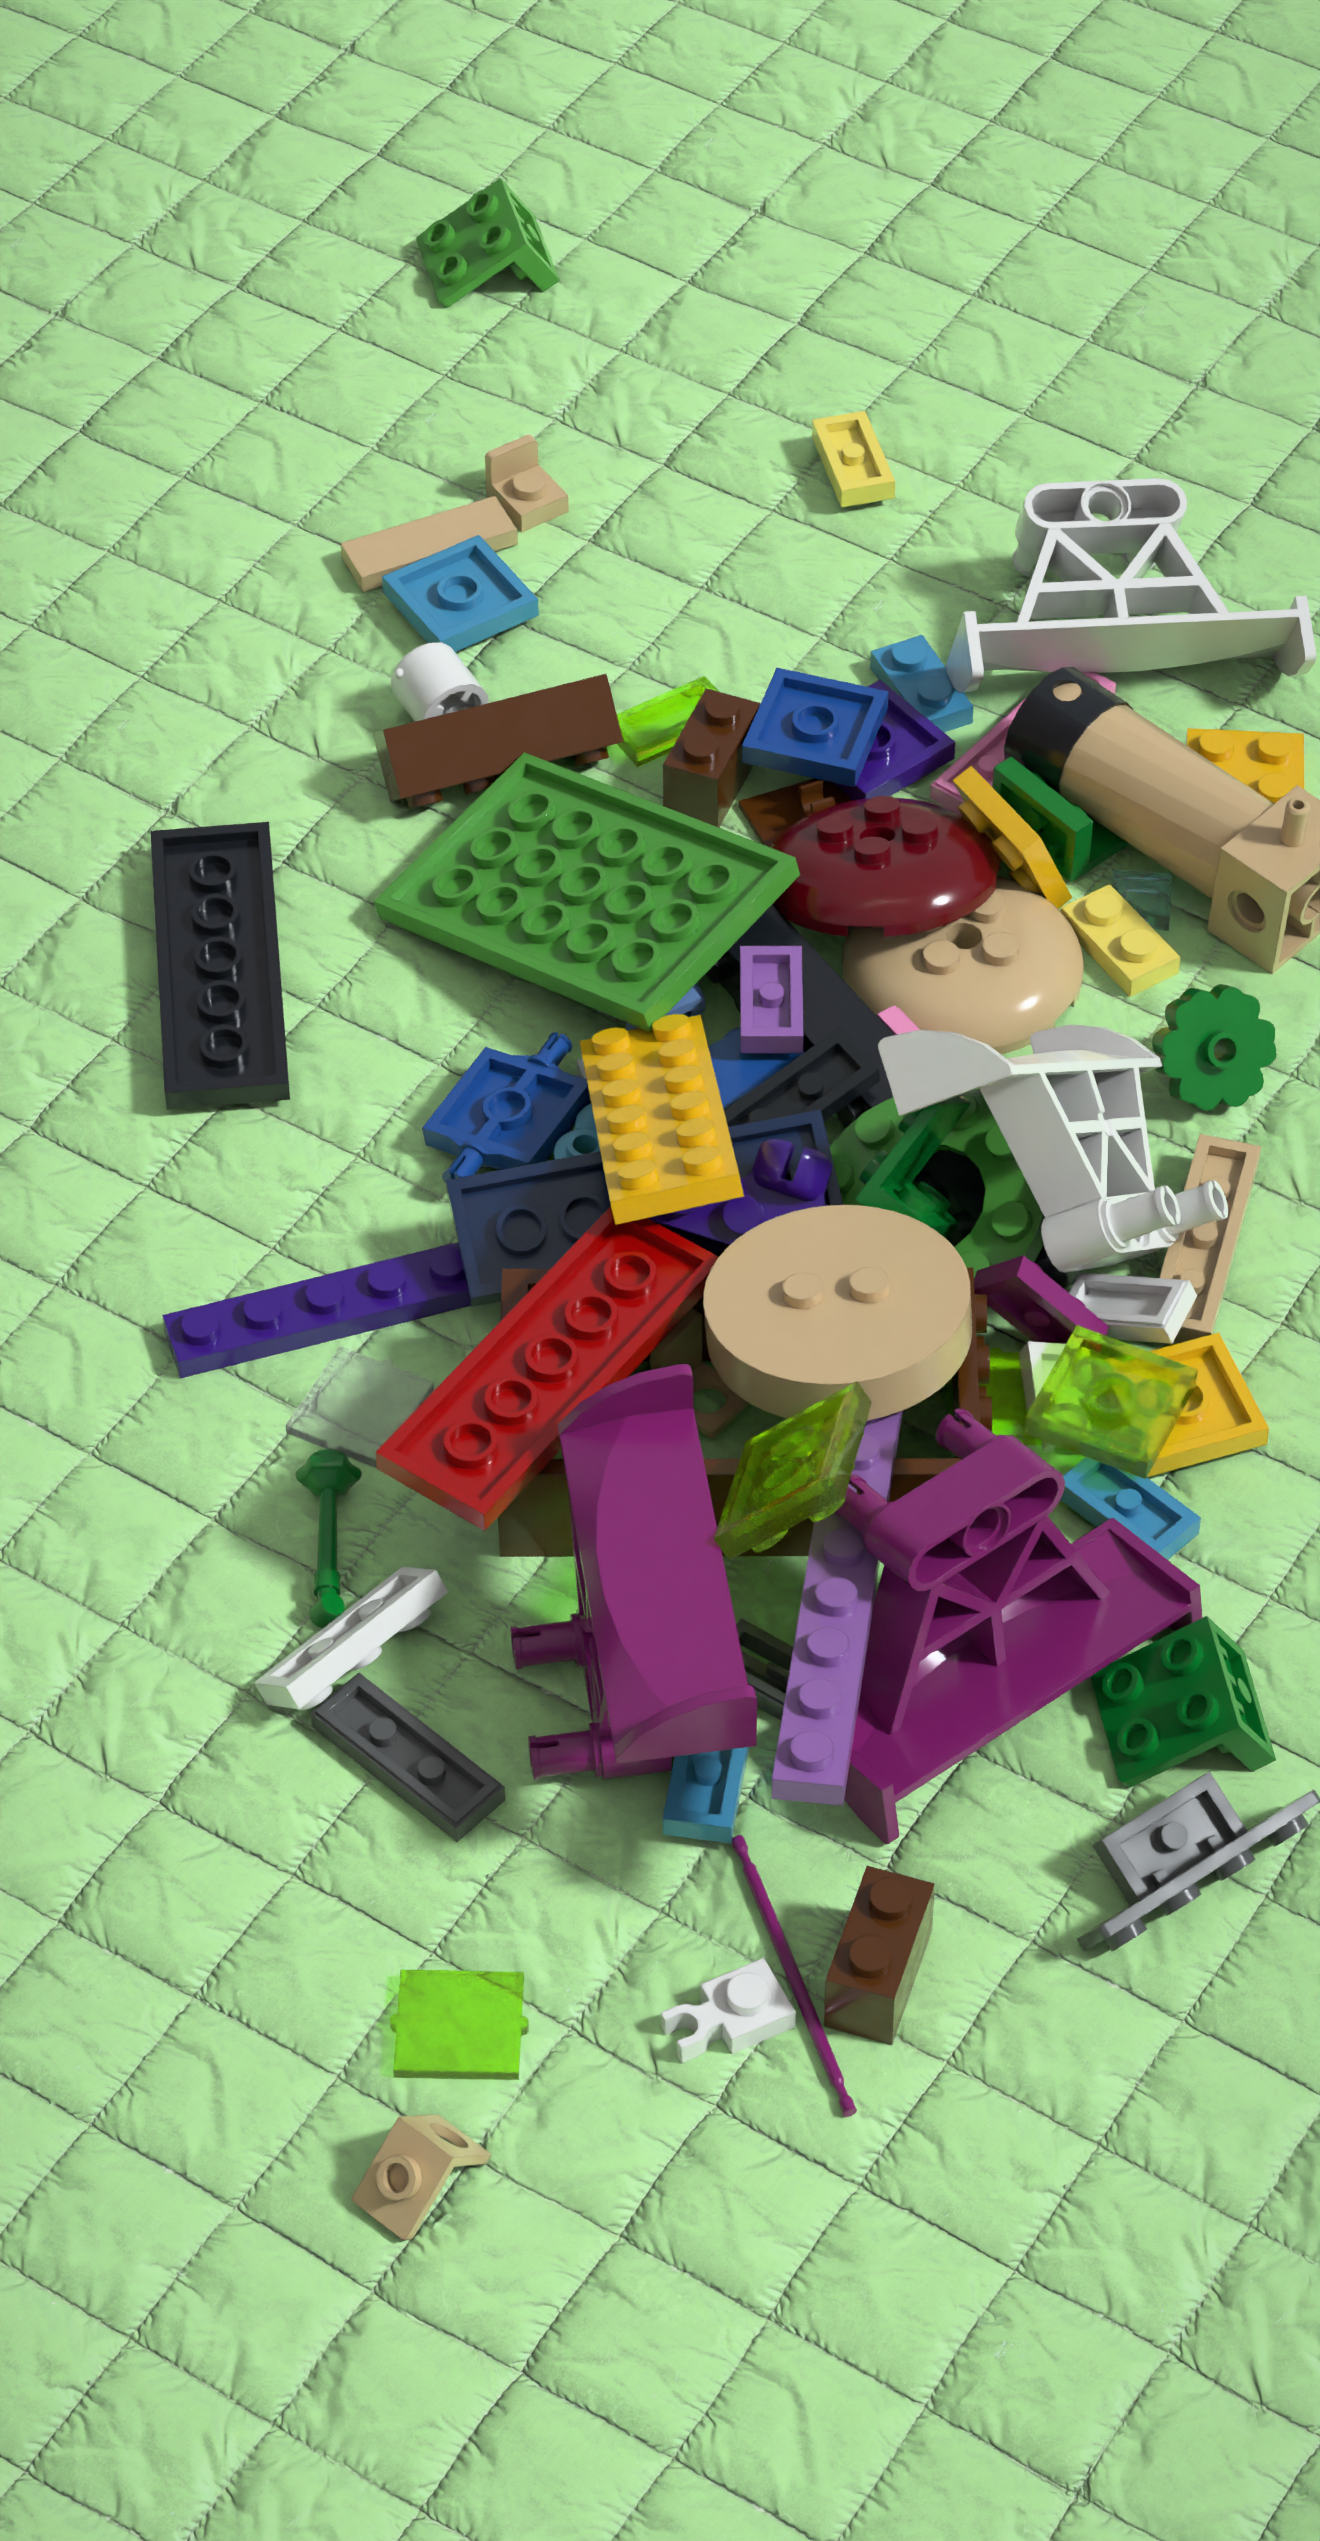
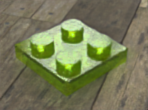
(1110, 1401)

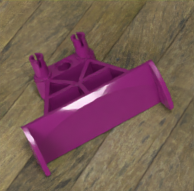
(649, 1588)
(986, 1611)

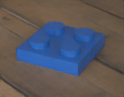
(815, 727)

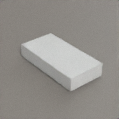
(1136, 1306)

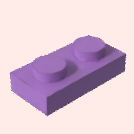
(771, 999)

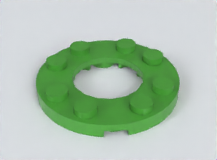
(1010, 1212)

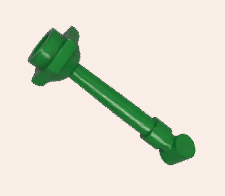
(327, 1475)

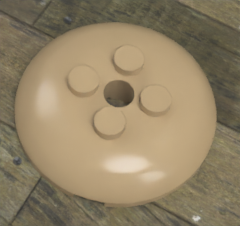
(983, 976)

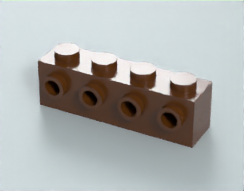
(490, 737)

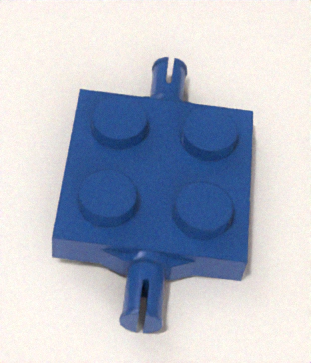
(507, 1110)

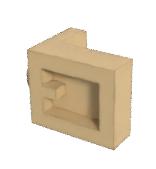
(522, 484)

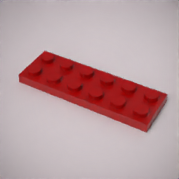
(562, 1342)

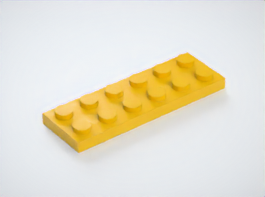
(659, 1119)

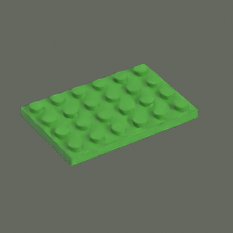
(587, 890)

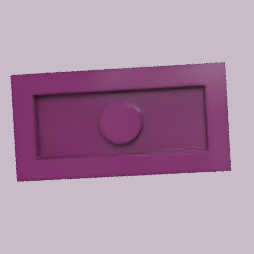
(1034, 1301)

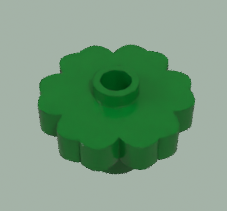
(1214, 1047)

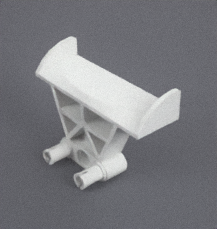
(1144, 518)
(1073, 1130)

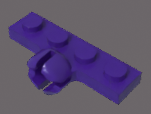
(764, 1193)

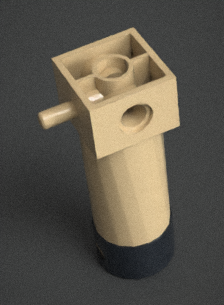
(1180, 811)

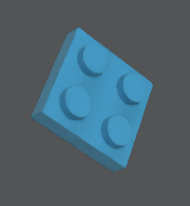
(460, 595)

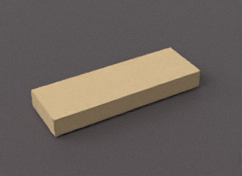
(404, 544)

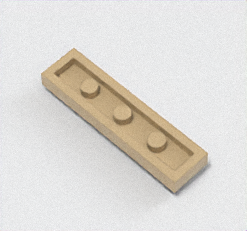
(1207, 1251)

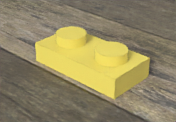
(853, 459)
(1121, 940)

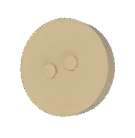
(836, 1303)

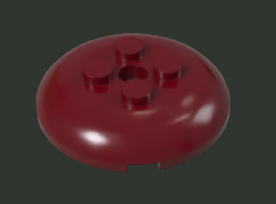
(886, 867)

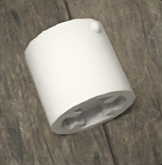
(435, 683)

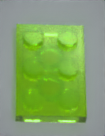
(793, 1472)

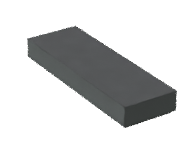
(408, 1757)

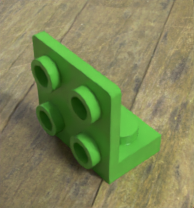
(482, 240)

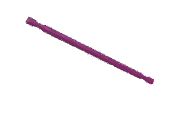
(794, 1977)

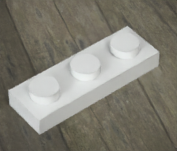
(352, 1639)

